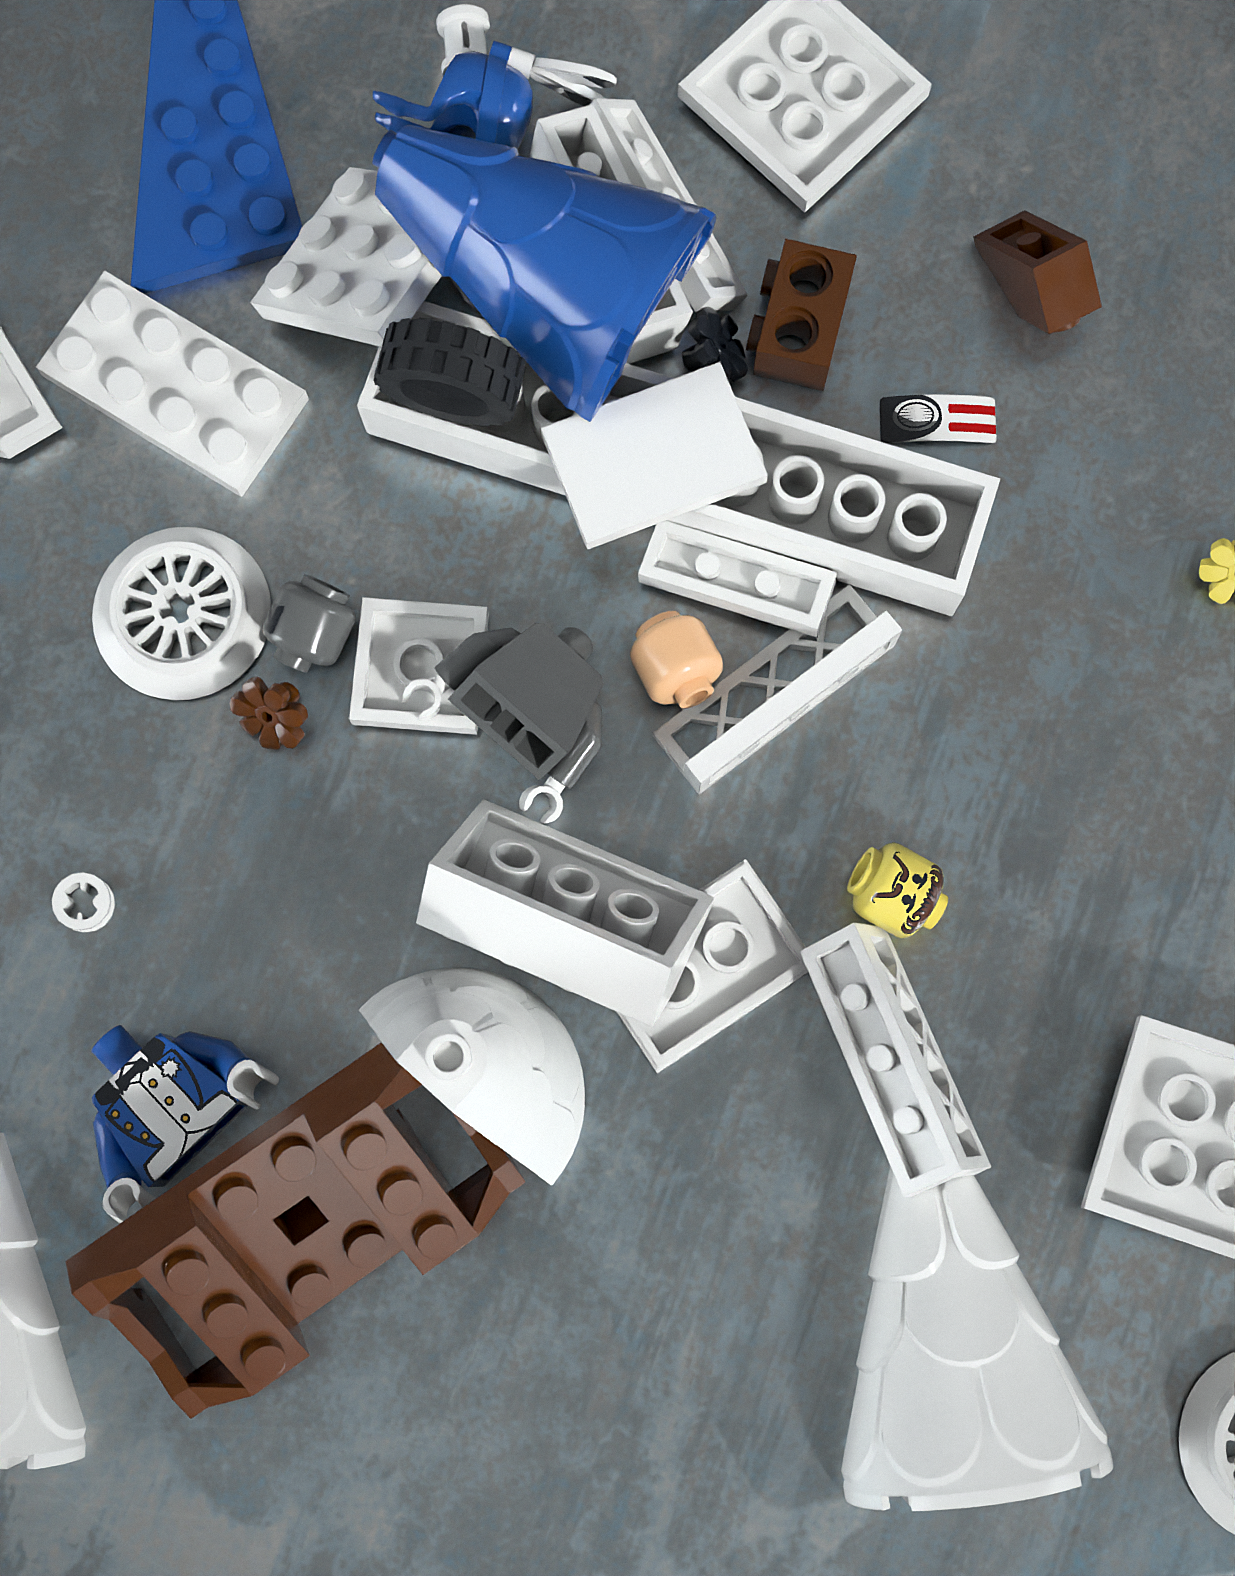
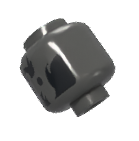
(309, 623)

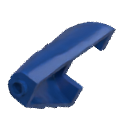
(542, 250)

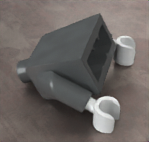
(530, 698)

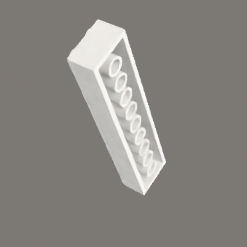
(829, 497)

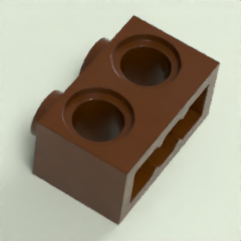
(809, 316)

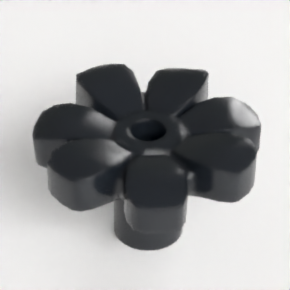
(715, 344)

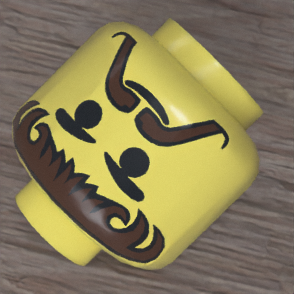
(897, 890)

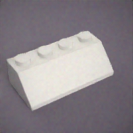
(563, 911)

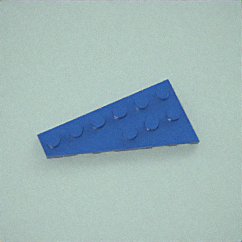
(210, 153)

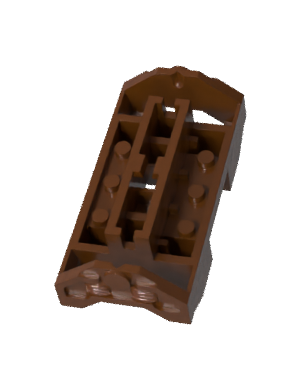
(284, 1231)

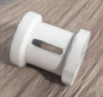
(455, 38)

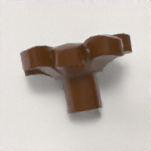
(271, 712)

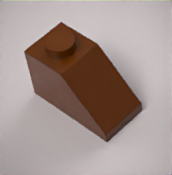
(1041, 271)

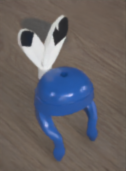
(494, 93)

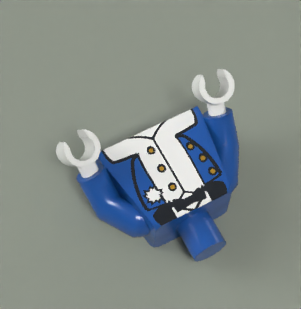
(164, 1107)

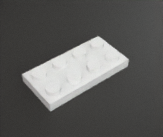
(173, 383)

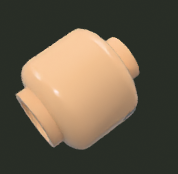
(676, 659)

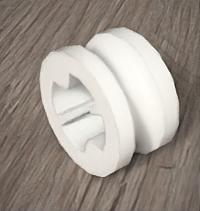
(63, 902)

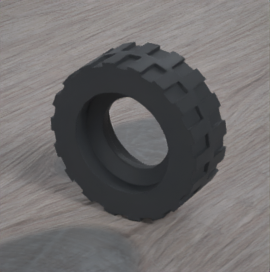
(450, 372)

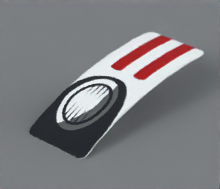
(937, 418)

